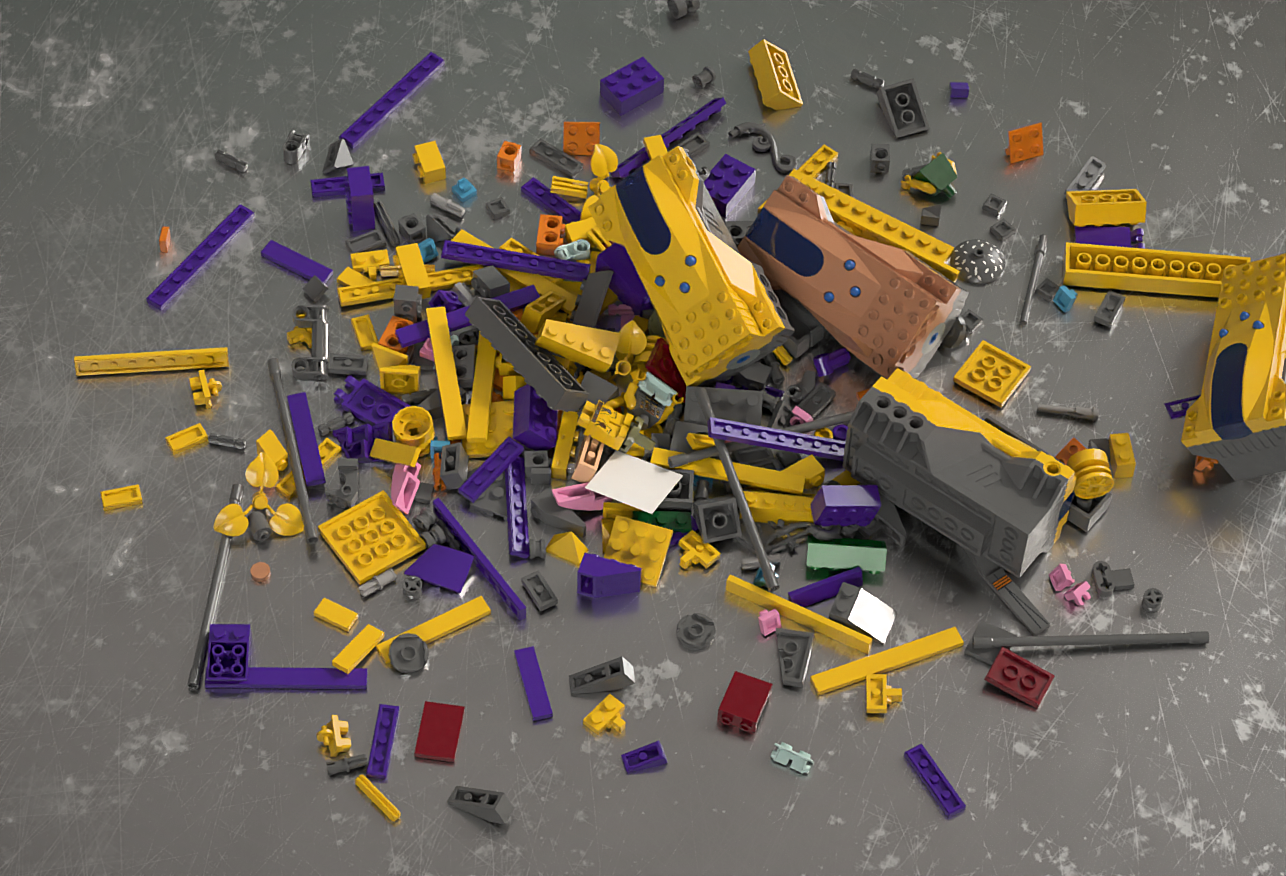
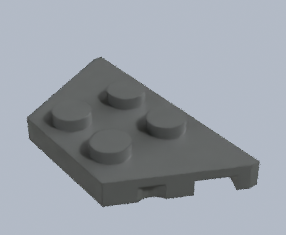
(493, 499)

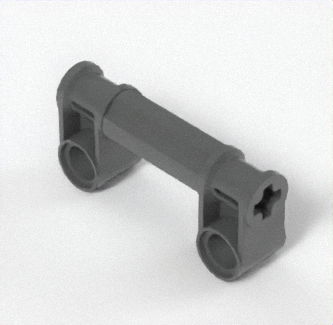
(319, 352)

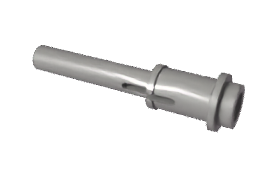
(1078, 412)

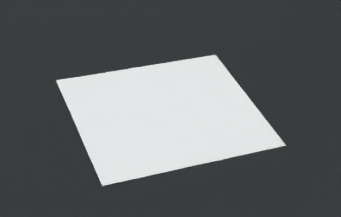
(634, 481)

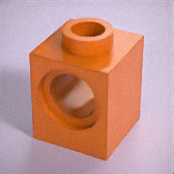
(509, 156)

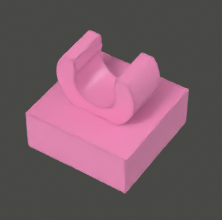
(426, 350)
(800, 415)
(1061, 577)
(1077, 591)
(769, 621)

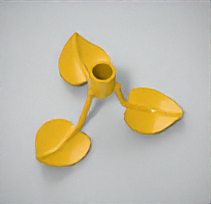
(602, 162)
(631, 342)
(286, 519)

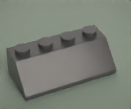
(592, 298)

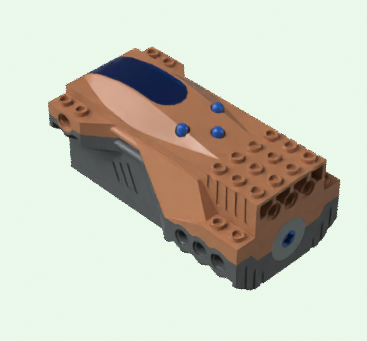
(865, 293)

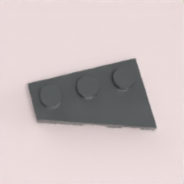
(794, 654)

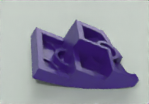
(360, 440)
(442, 567)

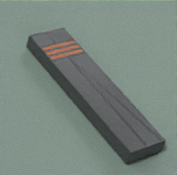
(1017, 602)

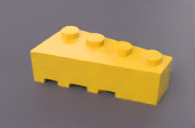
(579, 343)

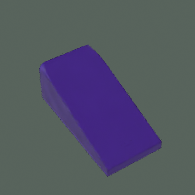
(644, 757)

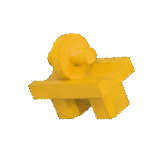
(203, 396)
(331, 735)

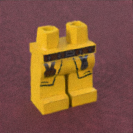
(605, 424)

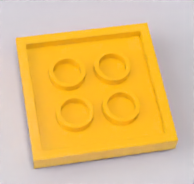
(992, 373)
(499, 429)
(639, 545)

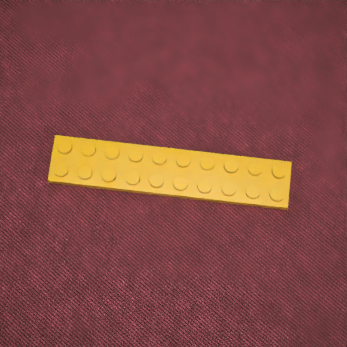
(877, 219)

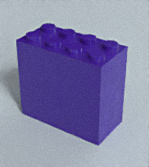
(625, 279)

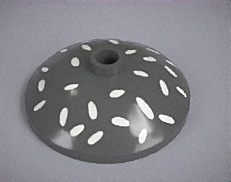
(977, 268)

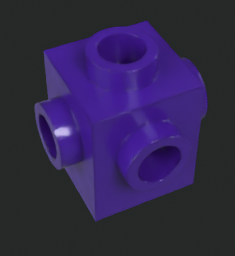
(445, 299)

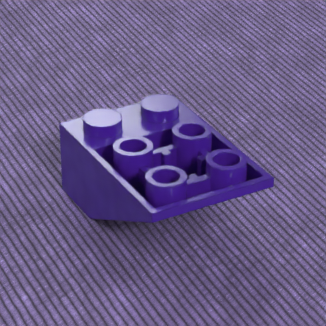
(606, 577)
(229, 652)

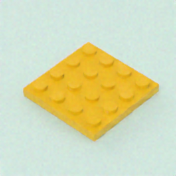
(371, 537)

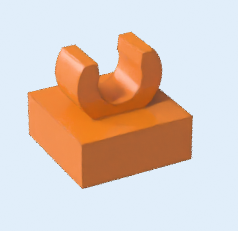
(1202, 462)

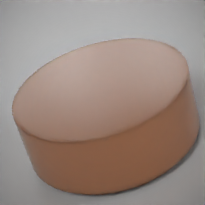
(260, 572)

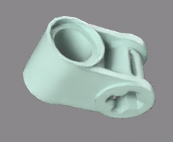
(574, 251)

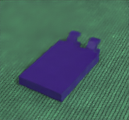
(1109, 236)
(368, 401)

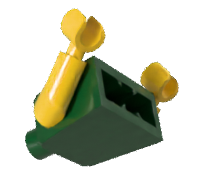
(934, 177)

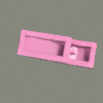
(404, 486)
(579, 498)

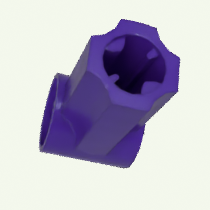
(827, 362)

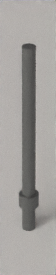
(1039, 252)

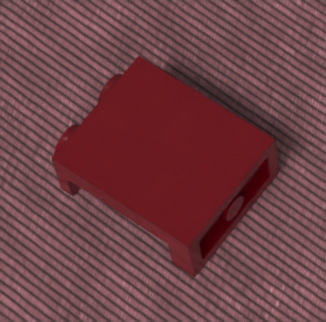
(744, 701)

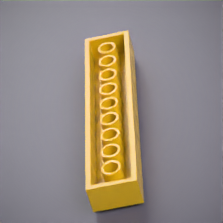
(1146, 269)

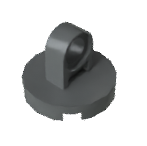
(956, 334)

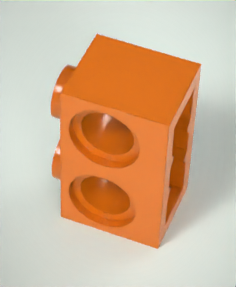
(549, 234)
(389, 338)

